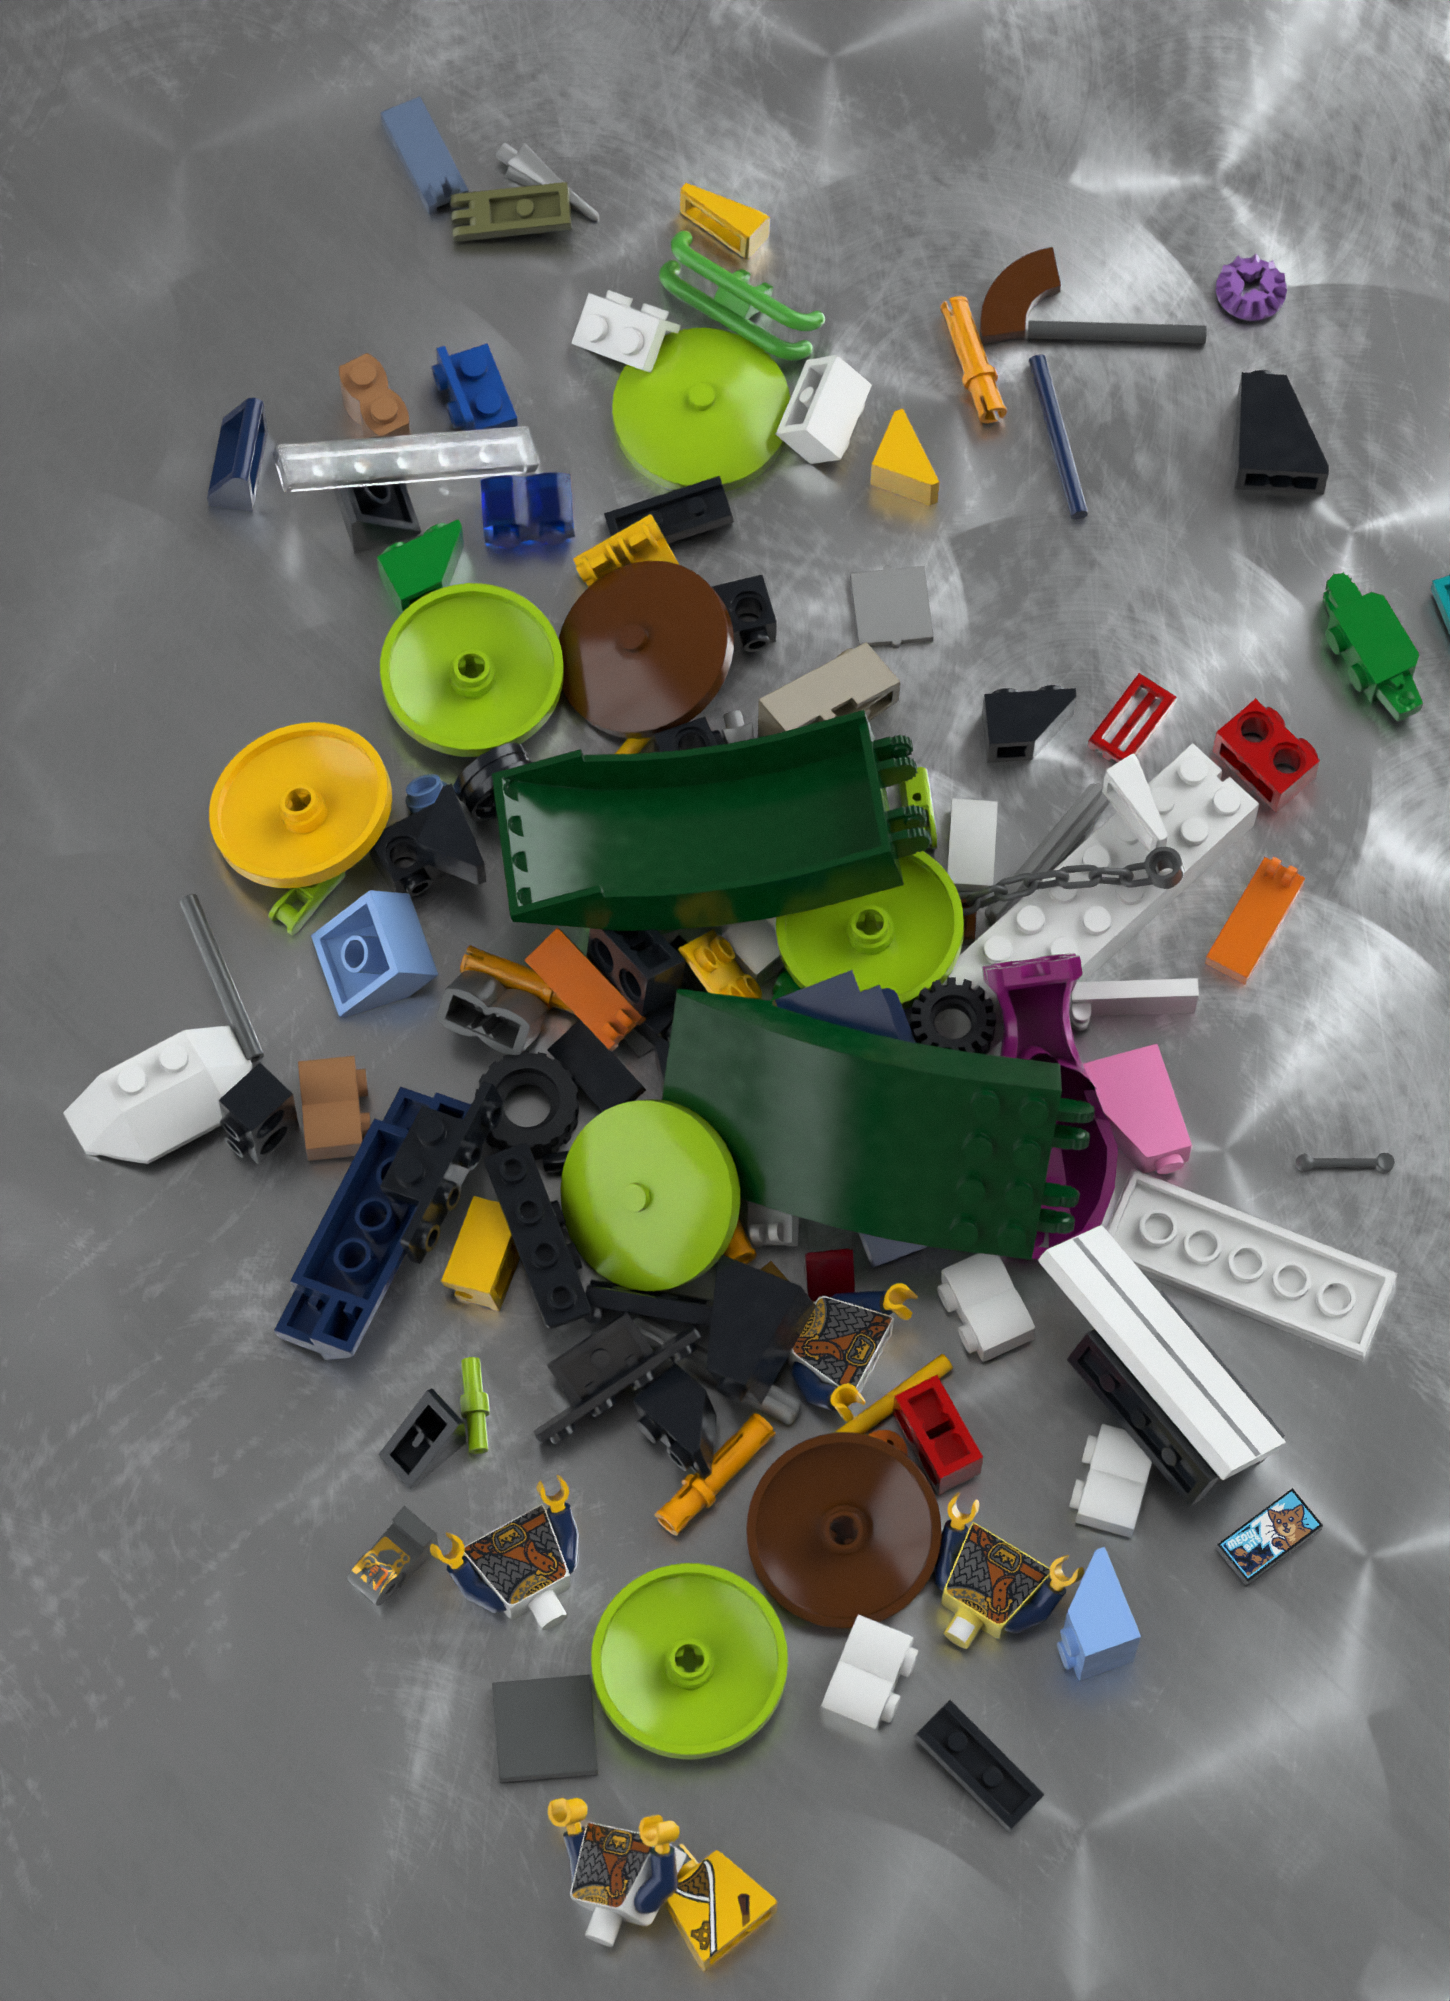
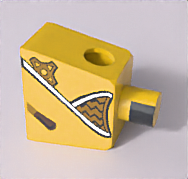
(716, 1906)

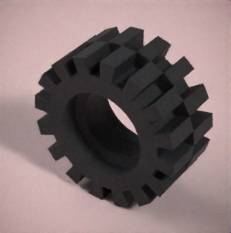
(954, 997)

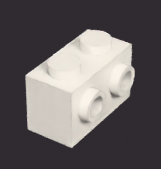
(823, 409)

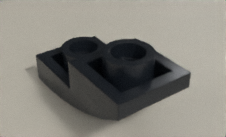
(595, 1068)

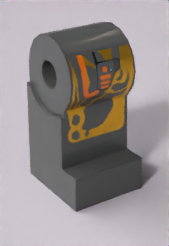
(393, 1557)

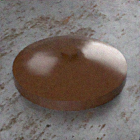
(645, 649)
(843, 1529)

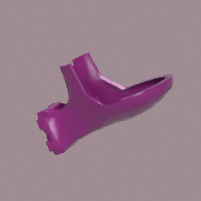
(1038, 1028)

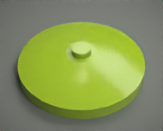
(702, 410)
(471, 669)
(886, 938)
(650, 1195)
(689, 1661)

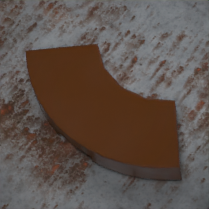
(1016, 293)

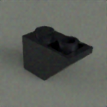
(1025, 721)
(681, 1417)

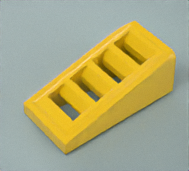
(728, 221)

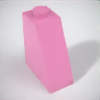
(1142, 1109)

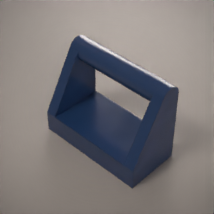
(239, 457)

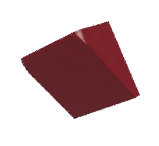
(829, 1273)

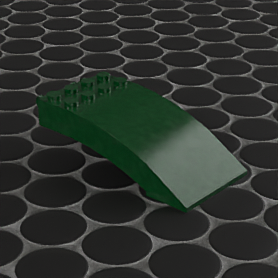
(707, 829)
(877, 1126)

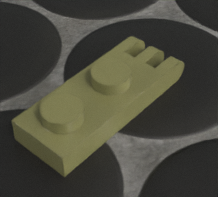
(511, 211)

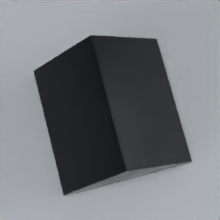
(377, 515)

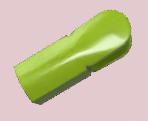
(918, 793)
(311, 896)

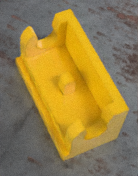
(482, 1256)

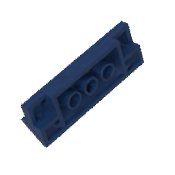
(357, 1240)

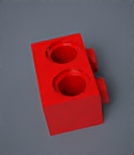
(1257, 760)
(937, 1434)

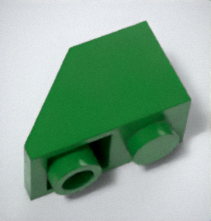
(421, 564)

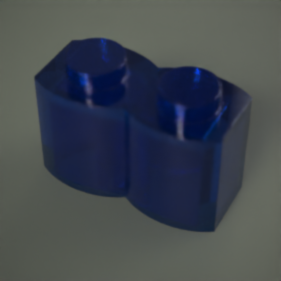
(527, 509)

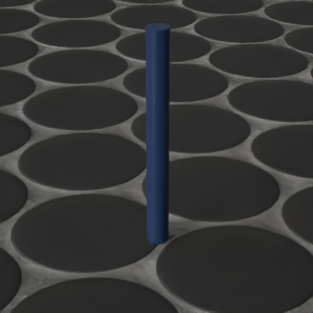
(1058, 437)

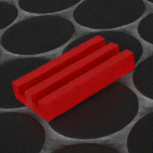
(1112, 749)

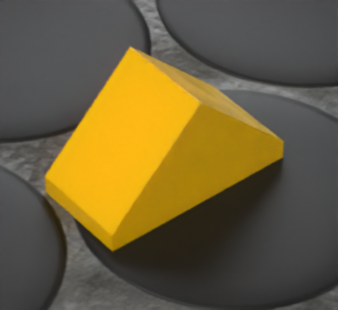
(903, 465)

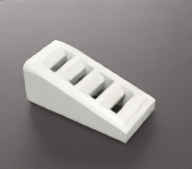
(1132, 799)

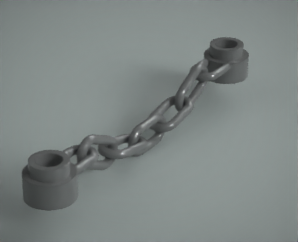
(1154, 863)

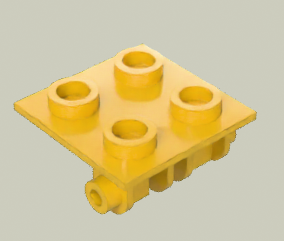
(634, 544)
(714, 965)

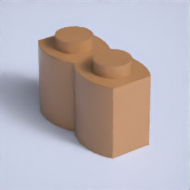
(370, 400)
(332, 1107)

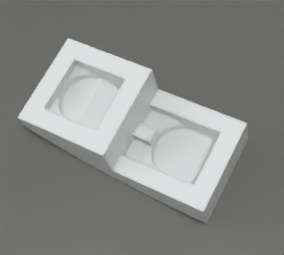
(972, 843)

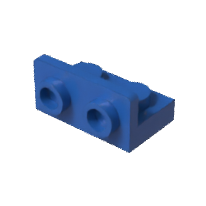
(474, 389)

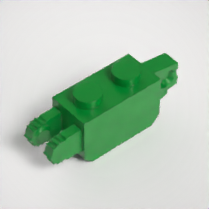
(1373, 646)

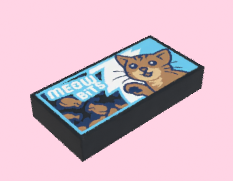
(1269, 1537)

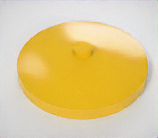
(300, 805)

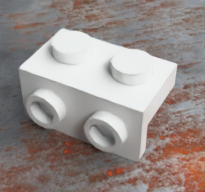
(622, 332)

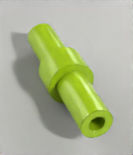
(474, 1405)

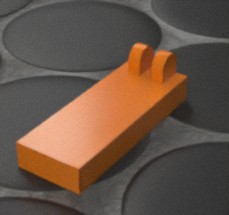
(1255, 920)
(584, 989)

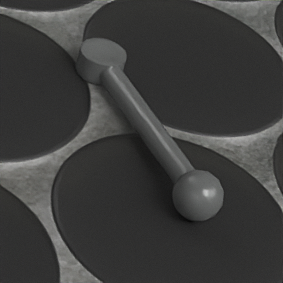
(1383, 1162)

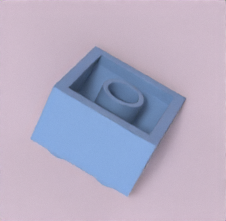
(374, 953)
(1099, 1623)

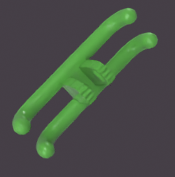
(737, 301)

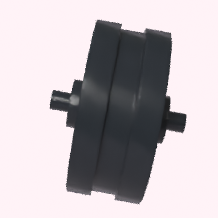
(475, 782)

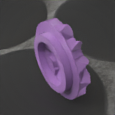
(1255, 304)

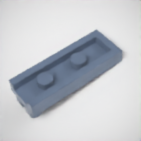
(423, 153)

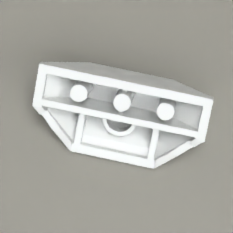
(159, 1096)

